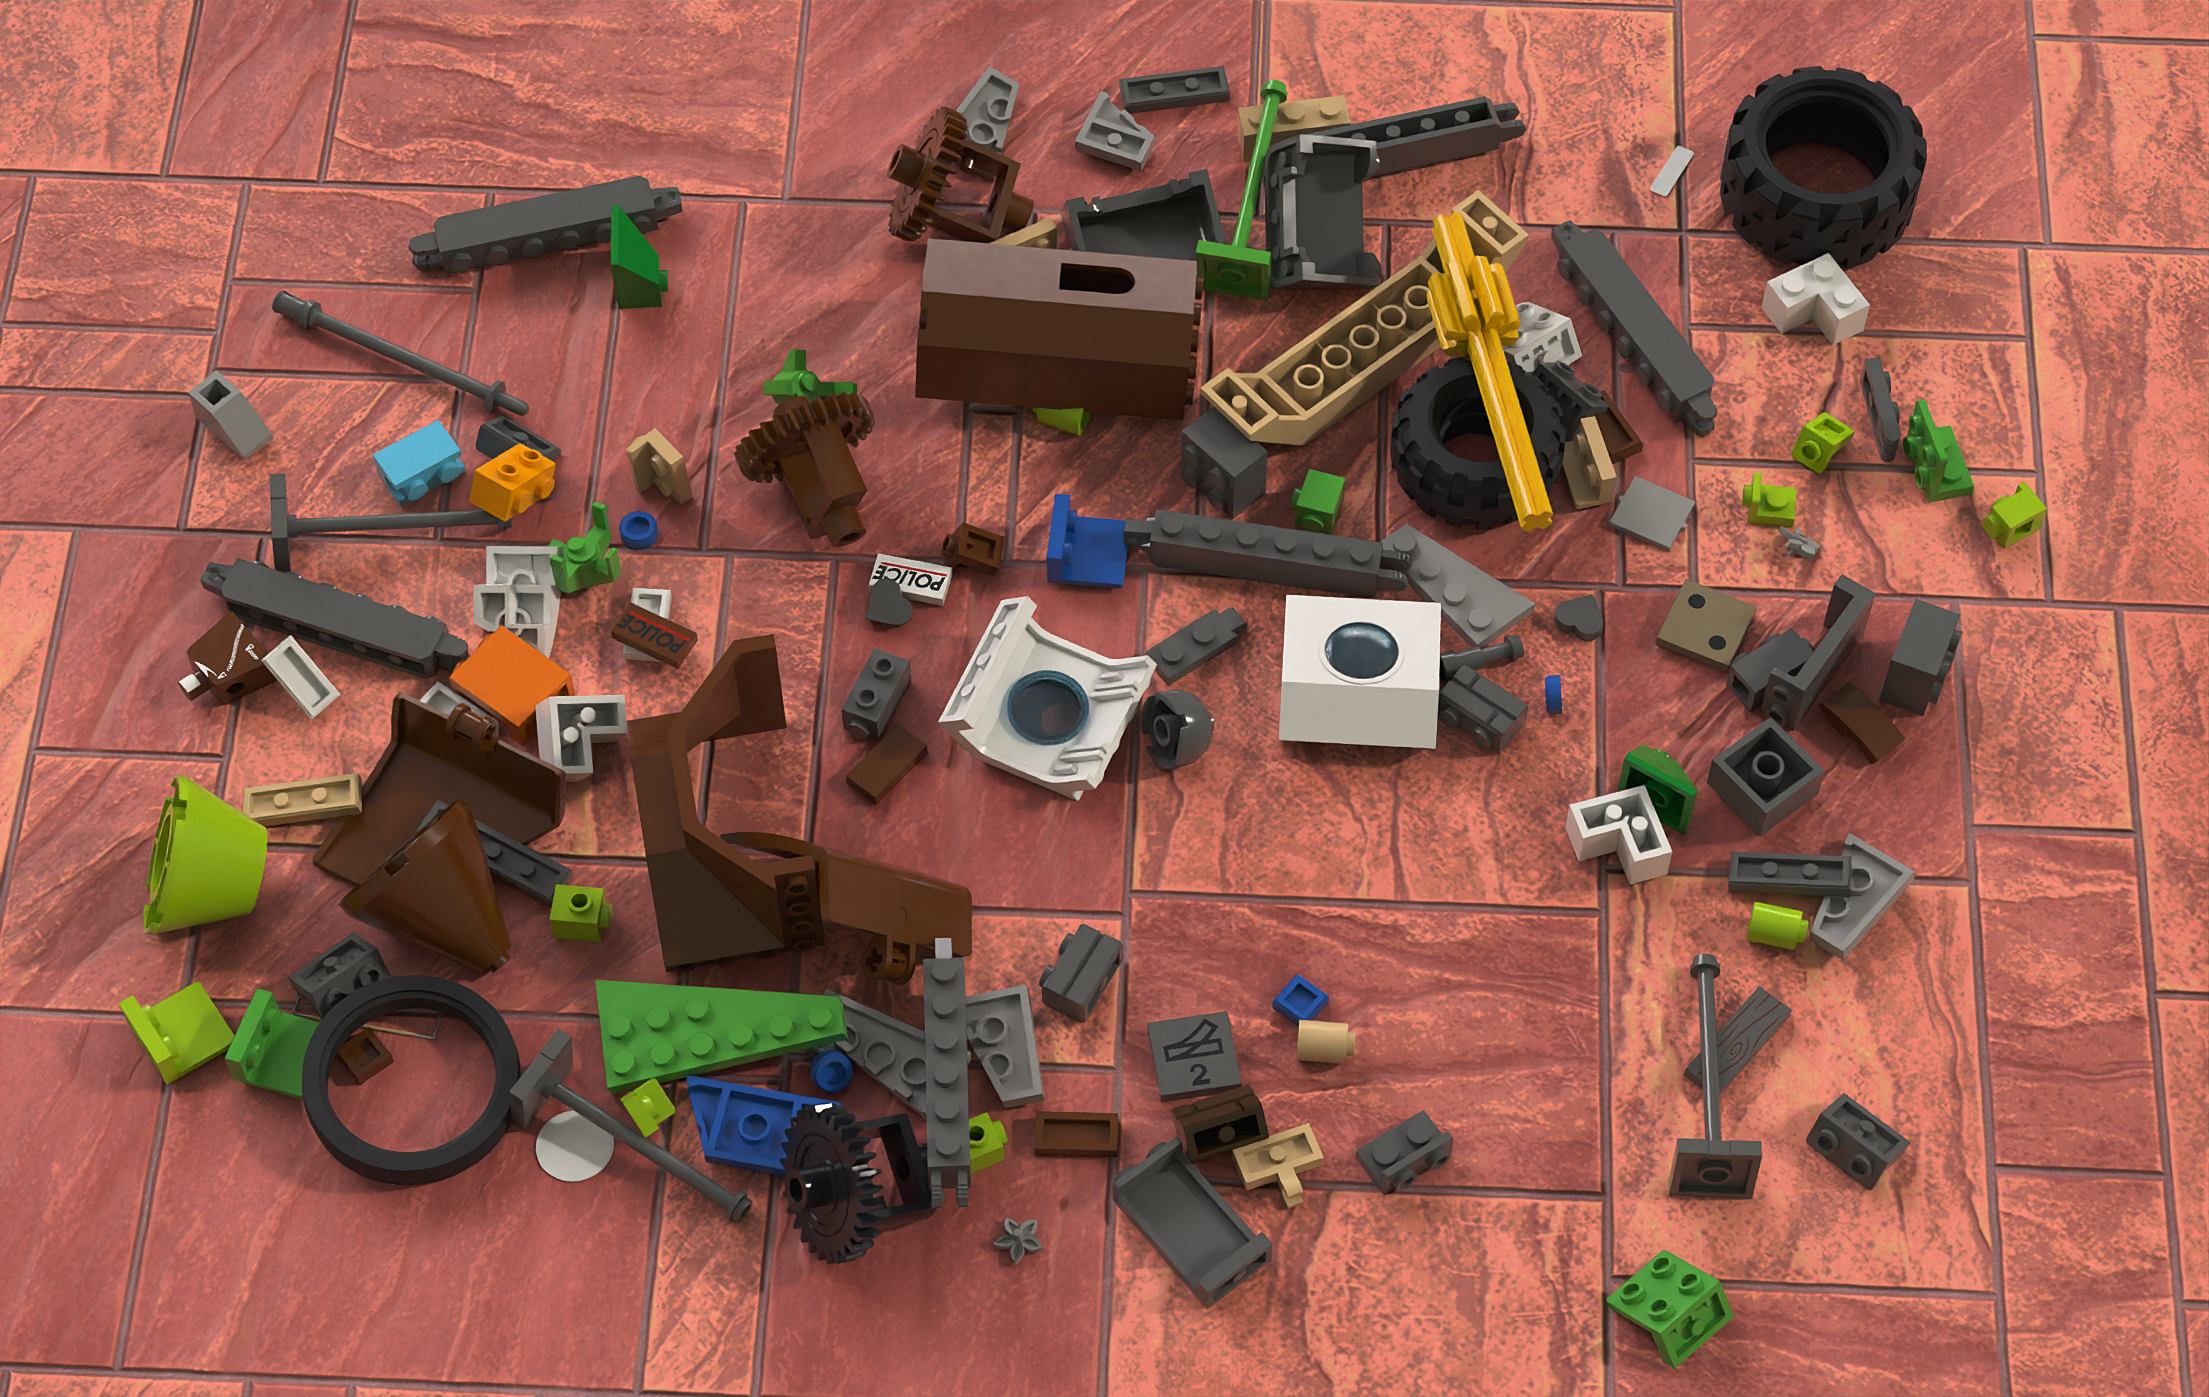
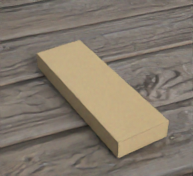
(304, 800)

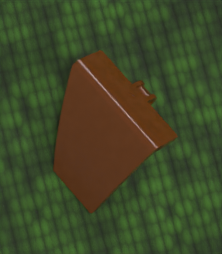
(442, 760)
(879, 899)

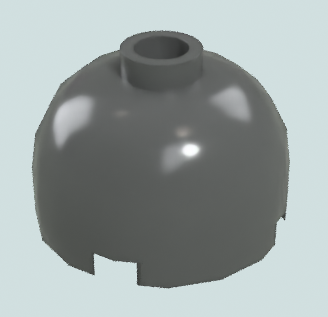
(1177, 728)

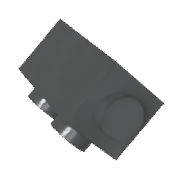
(1751, 671)
(876, 695)

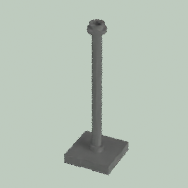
(288, 526)
(544, 1081)
(1709, 1164)

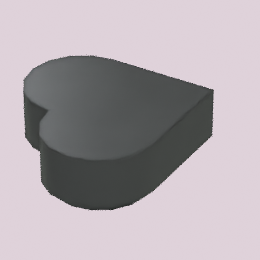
(887, 604)
(1581, 617)

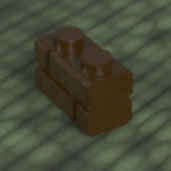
(1220, 1123)

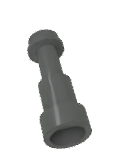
(1477, 658)

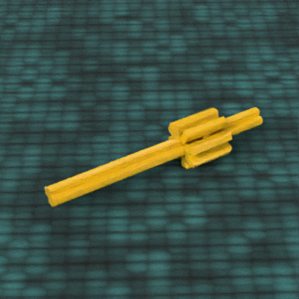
(1474, 319)

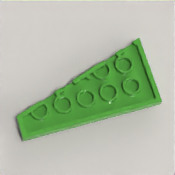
(698, 1030)

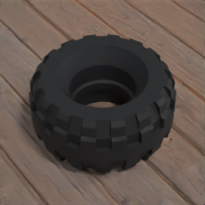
(1449, 405)

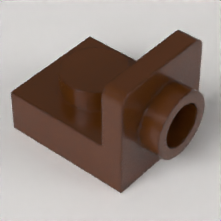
(973, 549)

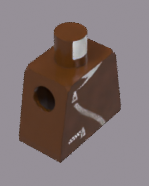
(226, 663)

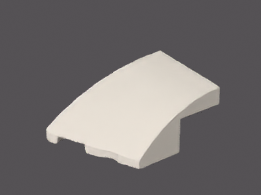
(520, 594)

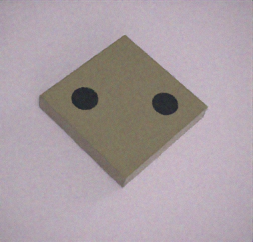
(1706, 625)

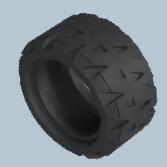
(1836, 111)

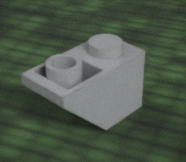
(229, 415)

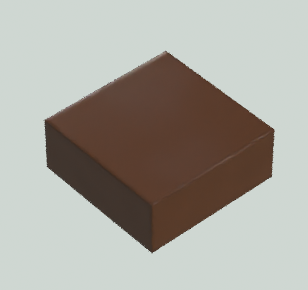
(364, 1055)

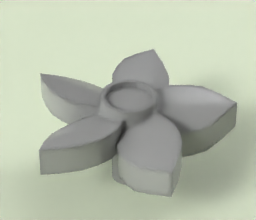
(1799, 543)
(1019, 1239)

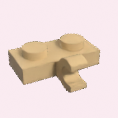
(1280, 1160)

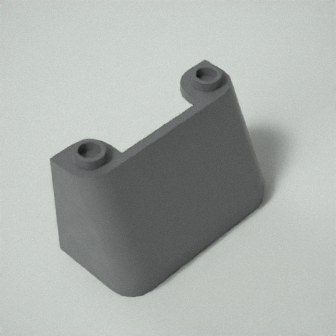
(1318, 213)
(1147, 222)

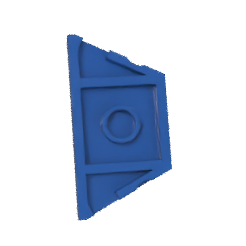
(744, 1123)

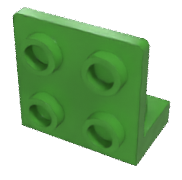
(1936, 457)
(270, 1047)
(1674, 1304)

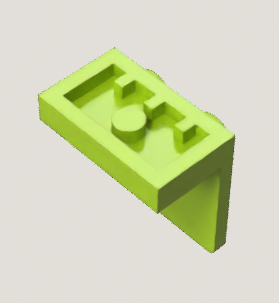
(179, 1031)

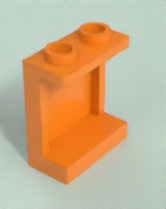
(510, 680)

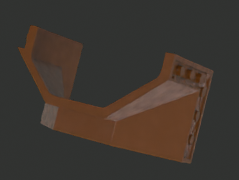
(705, 892)

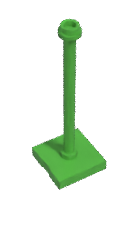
(1234, 267)

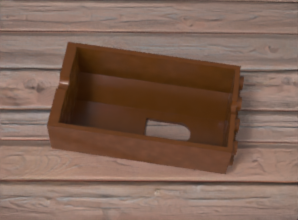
(1058, 329)

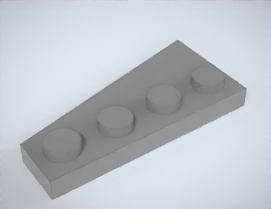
(1469, 598)
(886, 1051)

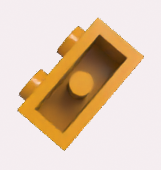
(512, 482)

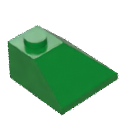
(634, 265)
(1665, 782)

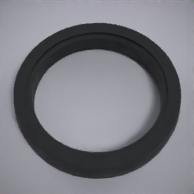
(390, 996)

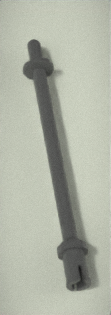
(310, 315)

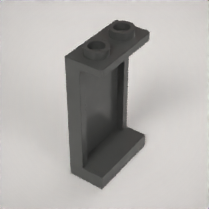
(1790, 697)
(1189, 1223)

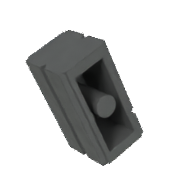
(1481, 709)
(1081, 972)

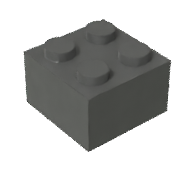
(1223, 463)
(1922, 658)
(1765, 776)

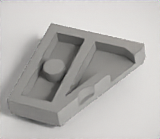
(1114, 135)

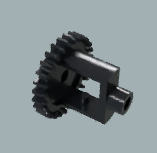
(833, 1185)

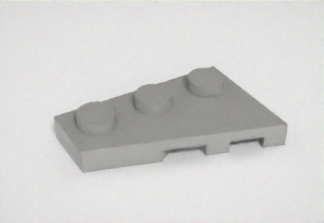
(989, 112)
(1874, 888)
(1006, 1044)

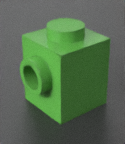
(1318, 501)

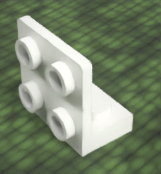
(1542, 338)

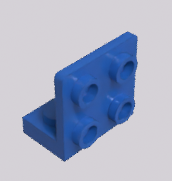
(1085, 548)

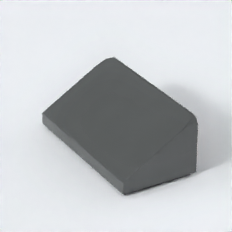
(504, 433)

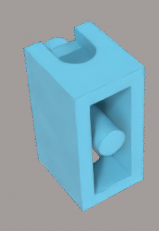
(419, 463)

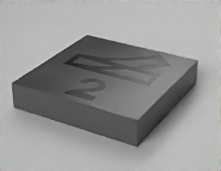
(1194, 1056)

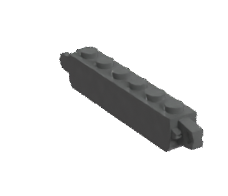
(1435, 133)
(540, 225)
(1636, 325)
(1268, 554)
(335, 618)
(946, 1075)

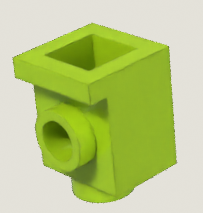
(2015, 516)
(990, 1148)

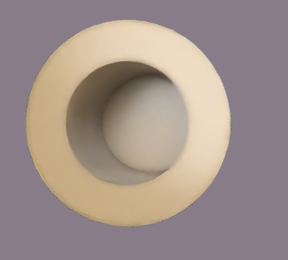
(1324, 1042)

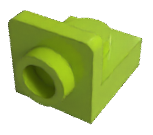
(1821, 440)
(1769, 503)
(648, 1106)

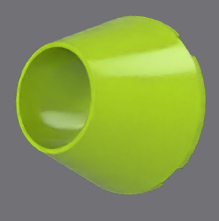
(202, 861)

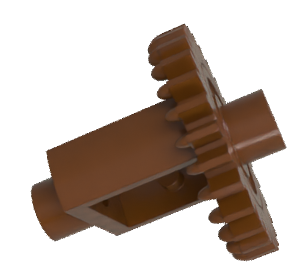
(924, 173)
(811, 453)

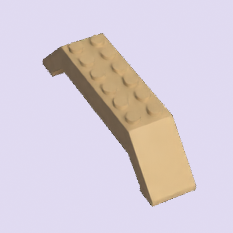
(1359, 347)

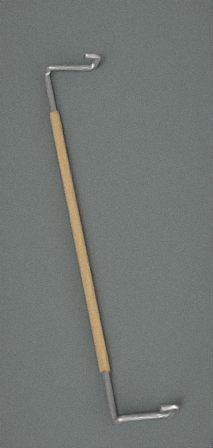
(371, 1026)

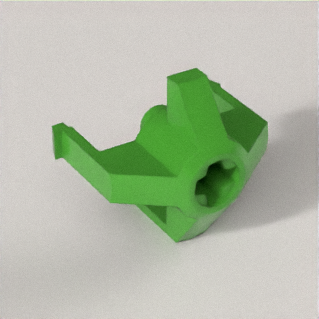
(797, 381)
(584, 557)

